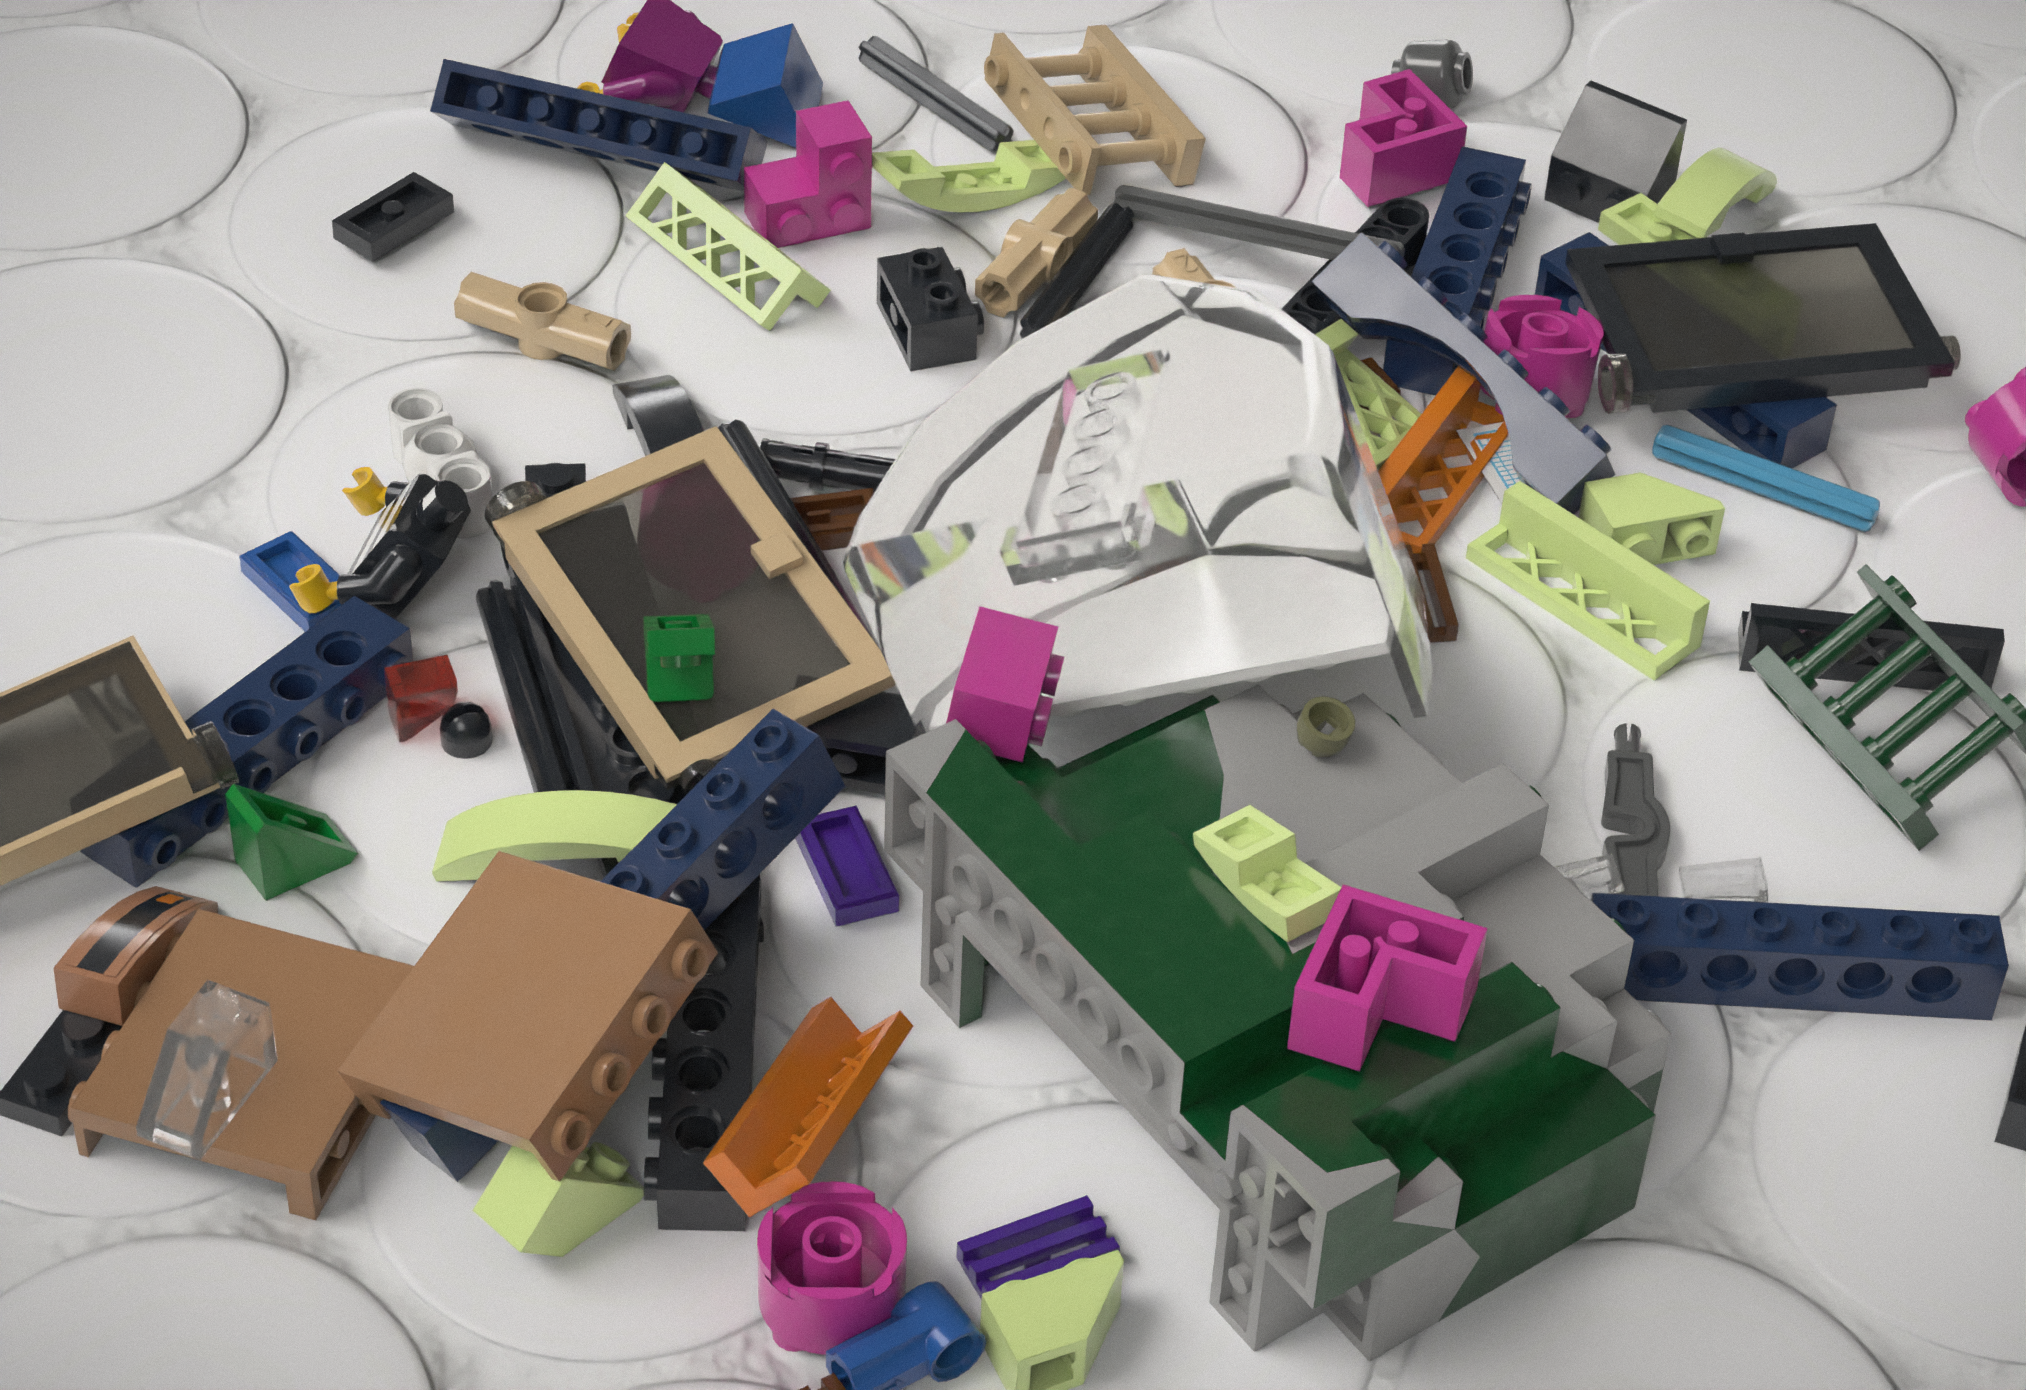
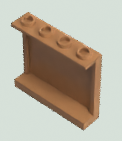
(532, 1008)
(302, 1115)

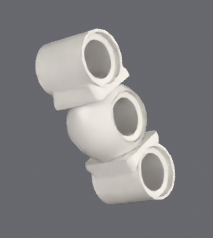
(431, 445)

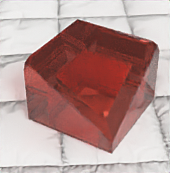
(419, 694)

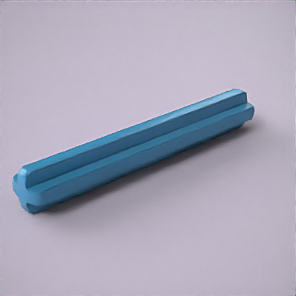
(1766, 478)

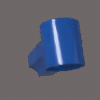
(921, 1338)

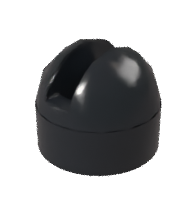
(465, 730)

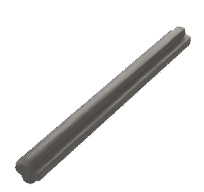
(1239, 223)

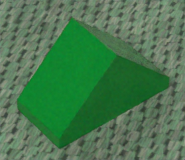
(282, 841)

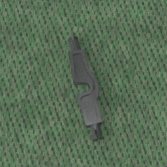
(1635, 811)

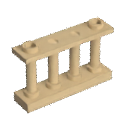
(1111, 78)

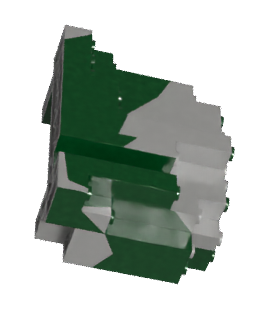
(1333, 1184)

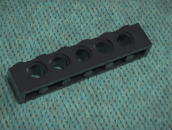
(714, 1060)

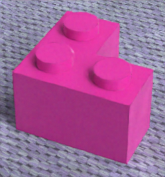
(1401, 141)
(819, 190)
(1004, 680)
(1381, 964)

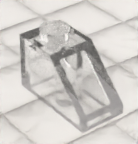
(207, 1069)

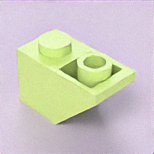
(1653, 517)
(553, 1215)
(1053, 1324)

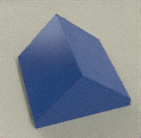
(765, 83)

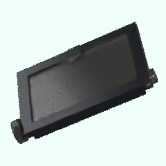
(1757, 319)

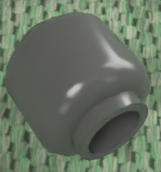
(1440, 67)

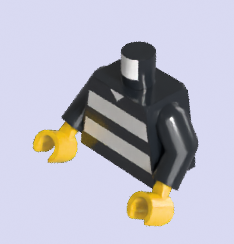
(401, 549)

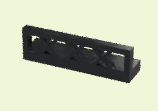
(1798, 630)

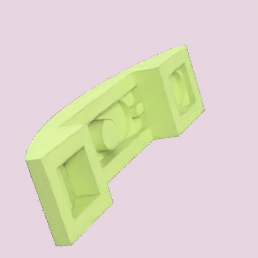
(1015, 175)
(1709, 188)
(546, 828)

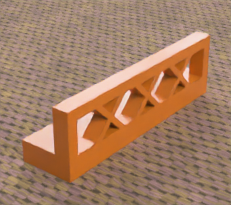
(1420, 465)
(803, 1105)

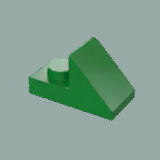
(679, 657)

